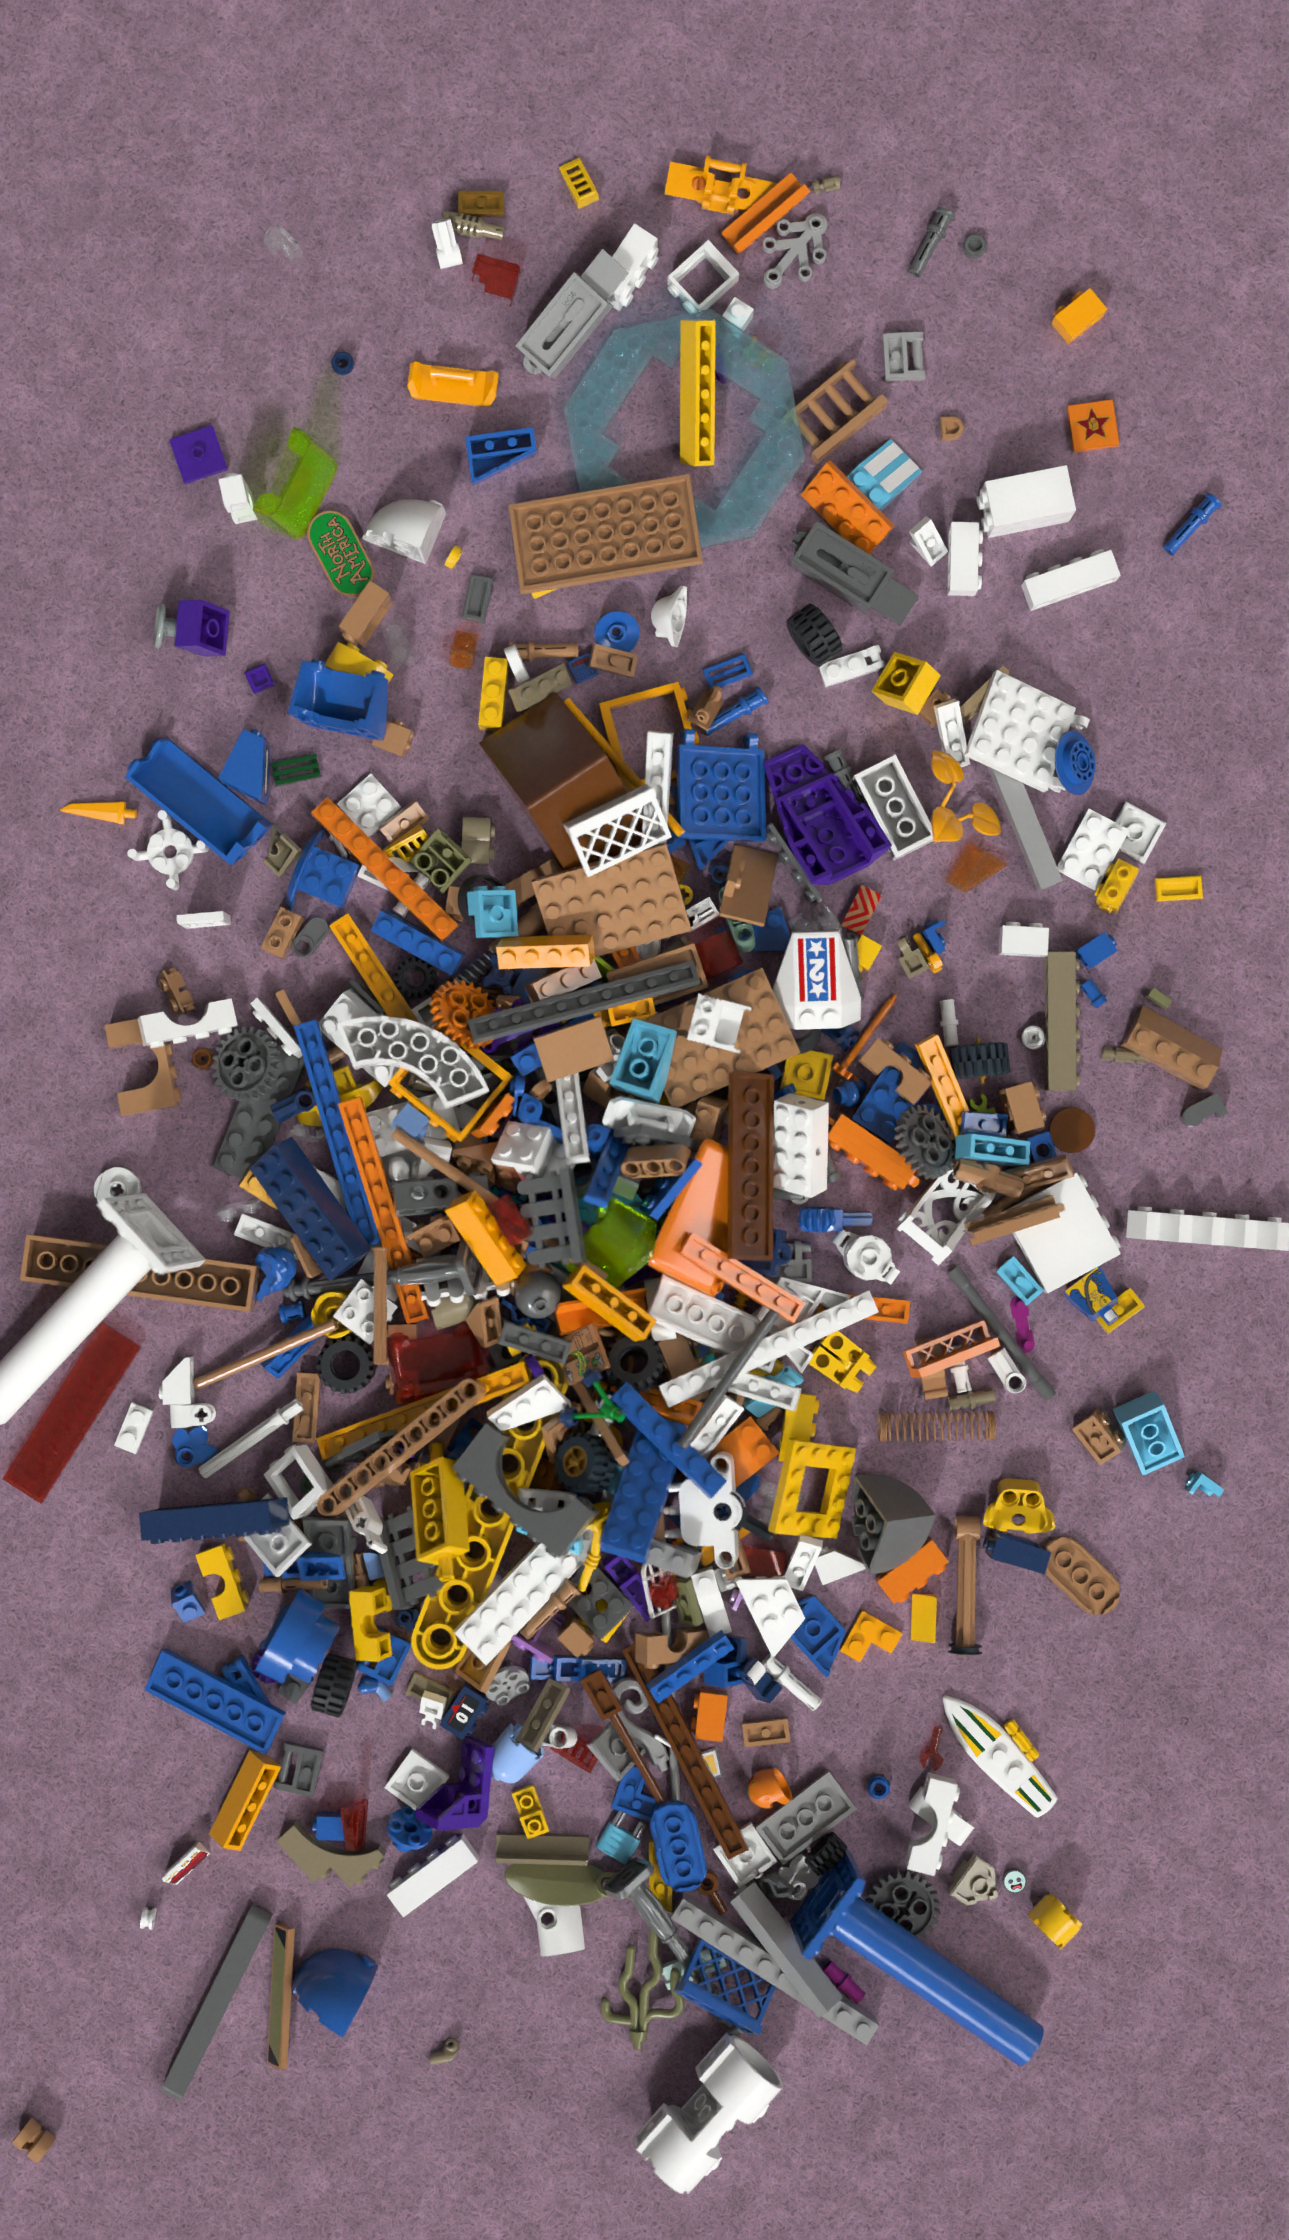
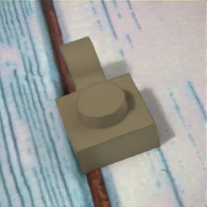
(913, 960)

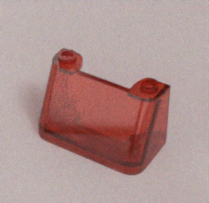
(434, 1363)

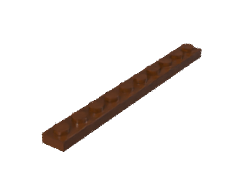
(691, 1761)

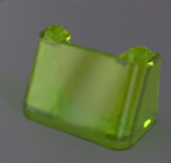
(303, 491)
(619, 1241)

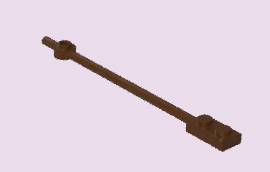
(608, 1706)

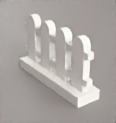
(455, 1288)

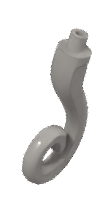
(655, 1748)

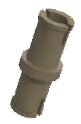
(971, 1399)

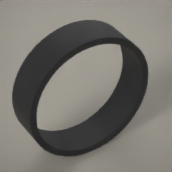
(465, 887)

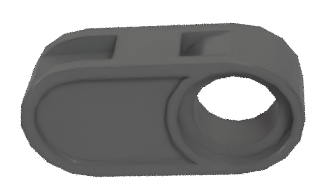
(314, 933)

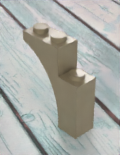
(317, 1857)

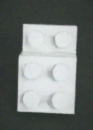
(530, 1150)

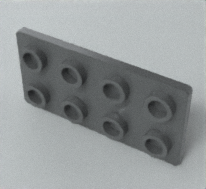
(787, 857)

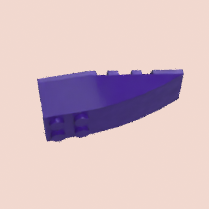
(822, 819)

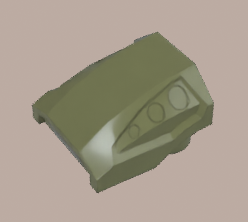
(443, 860)

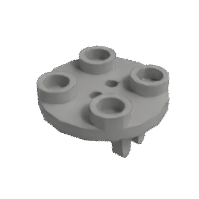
(508, 1684)

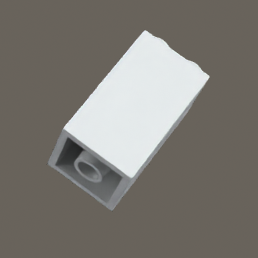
(1026, 501)

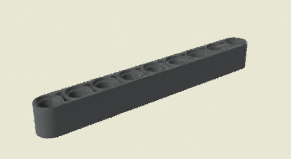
(216, 2002)

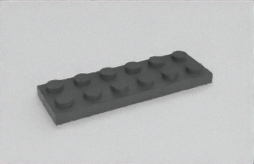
(253, 1123)

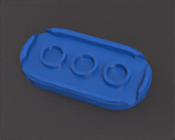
(678, 1845)

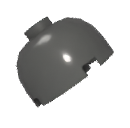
(537, 1294)

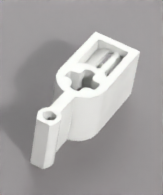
(703, 919)
(367, 1522)

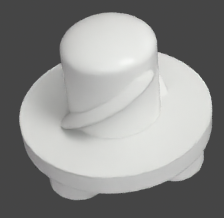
(398, 1166)

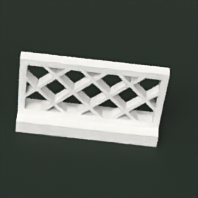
(609, 812)

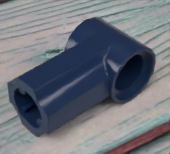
(292, 1105)

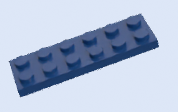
(215, 1701)

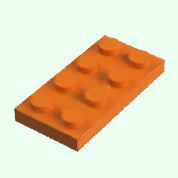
(847, 508)

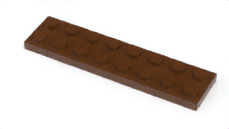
(750, 1166)

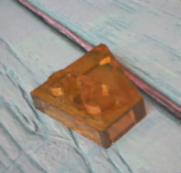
(973, 868)

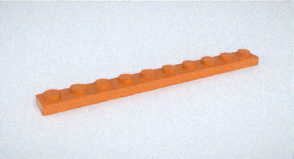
(381, 1203)

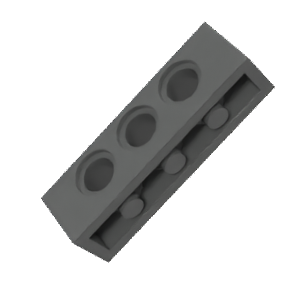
(406, 1205)

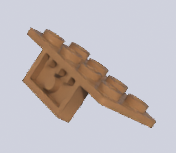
(748, 885)

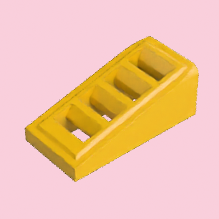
(586, 198)
(410, 836)

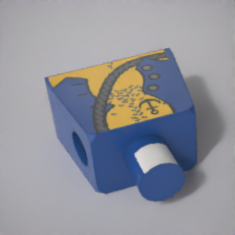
(1093, 1296)

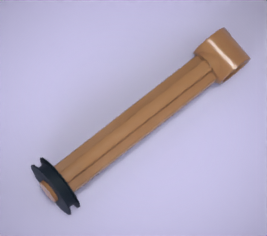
(967, 1532)

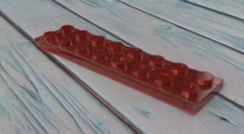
(72, 1413)

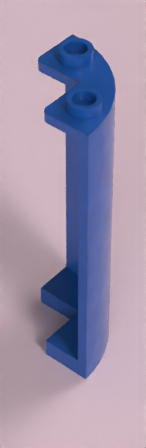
(198, 800)

